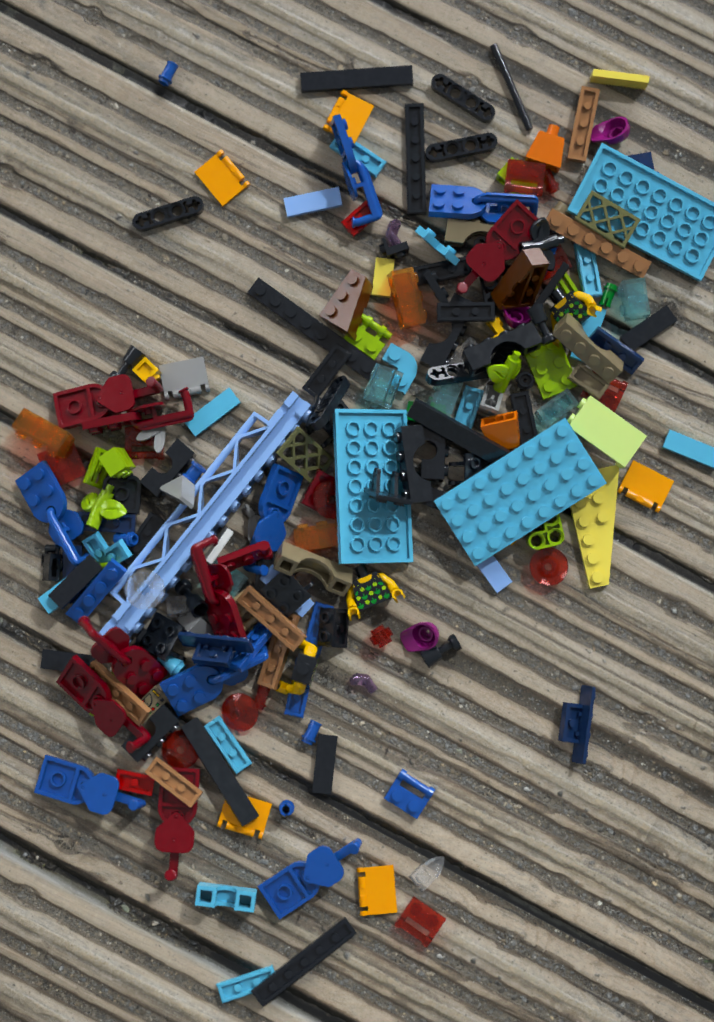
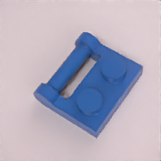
(406, 799)

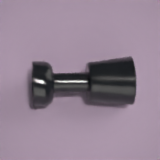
(538, 316)
(131, 358)
(195, 603)
(434, 655)

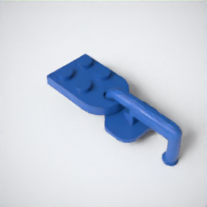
(352, 166)
(471, 202)
(41, 493)
(274, 509)
(192, 689)
(79, 785)
(303, 879)

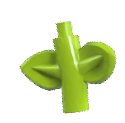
(503, 373)
(102, 507)

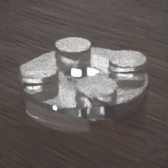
(138, 580)

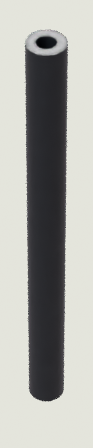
(511, 86)

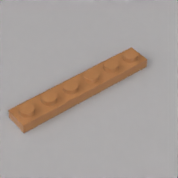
(597, 244)

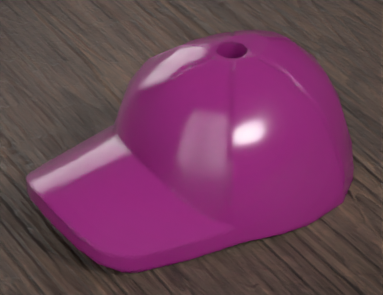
(611, 131)
(516, 316)
(418, 638)

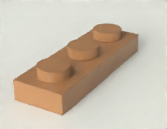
(173, 782)

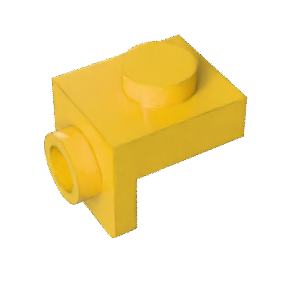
(496, 327)
(146, 369)

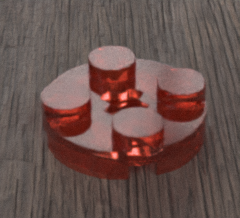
(321, 499)

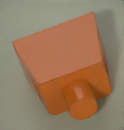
(547, 148)
(502, 429)

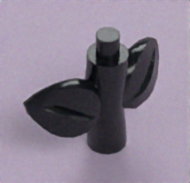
(540, 238)

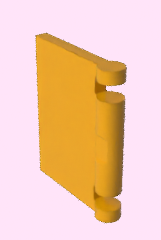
(354, 111)
(222, 178)
(645, 486)
(259, 823)
(377, 890)

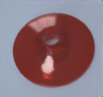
(556, 559)
(245, 706)
(170, 752)

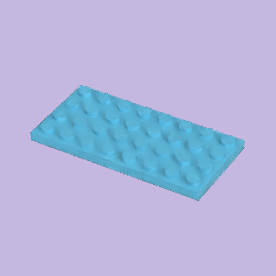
(674, 220)
(520, 491)
(368, 528)

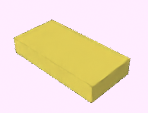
(380, 281)

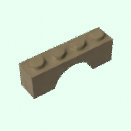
(460, 231)
(601, 361)
(333, 575)

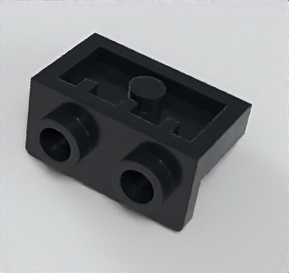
(333, 627)

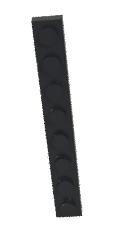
(309, 326)

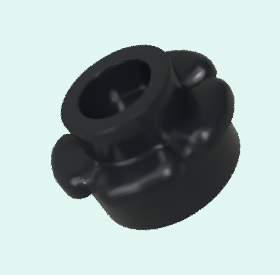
(525, 375)

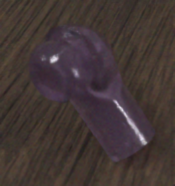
(392, 232)
(363, 679)

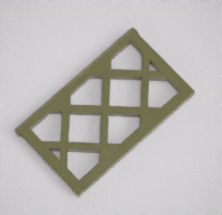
(606, 203)
(290, 442)

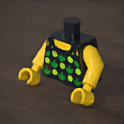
(576, 303)
(370, 590)
(303, 670)

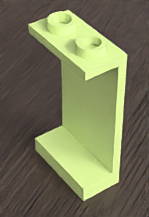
(606, 431)

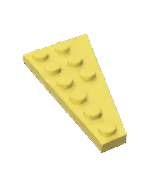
(594, 528)

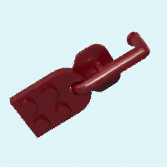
(500, 245)
(115, 395)
(134, 417)
(216, 587)
(129, 664)
(95, 698)
(175, 833)

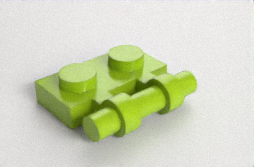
(365, 341)

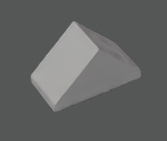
(490, 401)
(180, 490)
(195, 625)

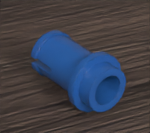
(168, 73)
(129, 538)
(311, 732)
(288, 803)

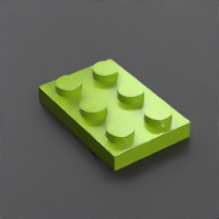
(550, 370)

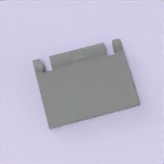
(183, 374)

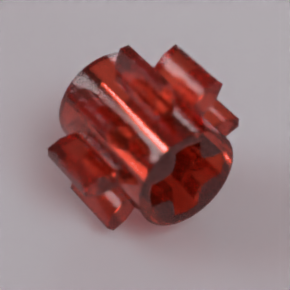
(381, 636)

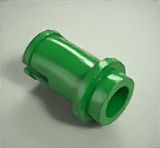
(608, 293)

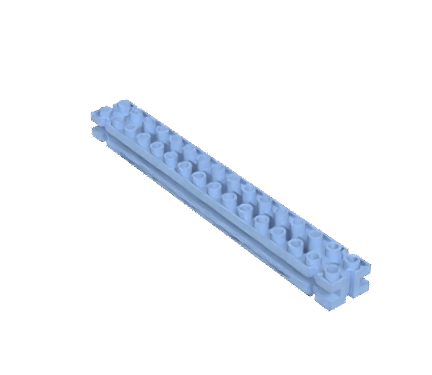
(215, 513)

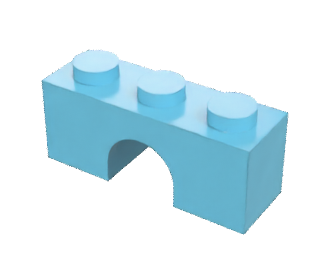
(225, 895)

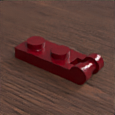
(246, 555)

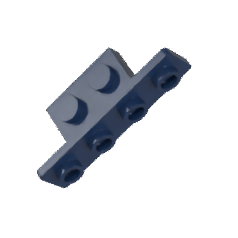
(214, 649)
(576, 723)

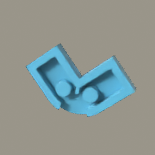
(447, 252)
(404, 363)
(102, 552)

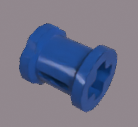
(194, 472)

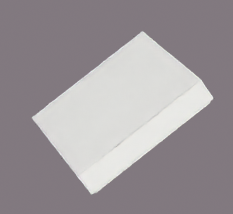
(214, 551)

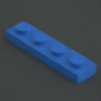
(96, 590)

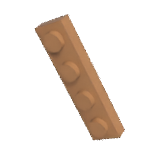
(583, 124)
(271, 618)
(274, 665)
(133, 706)

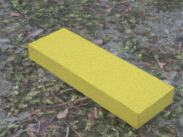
(619, 79)

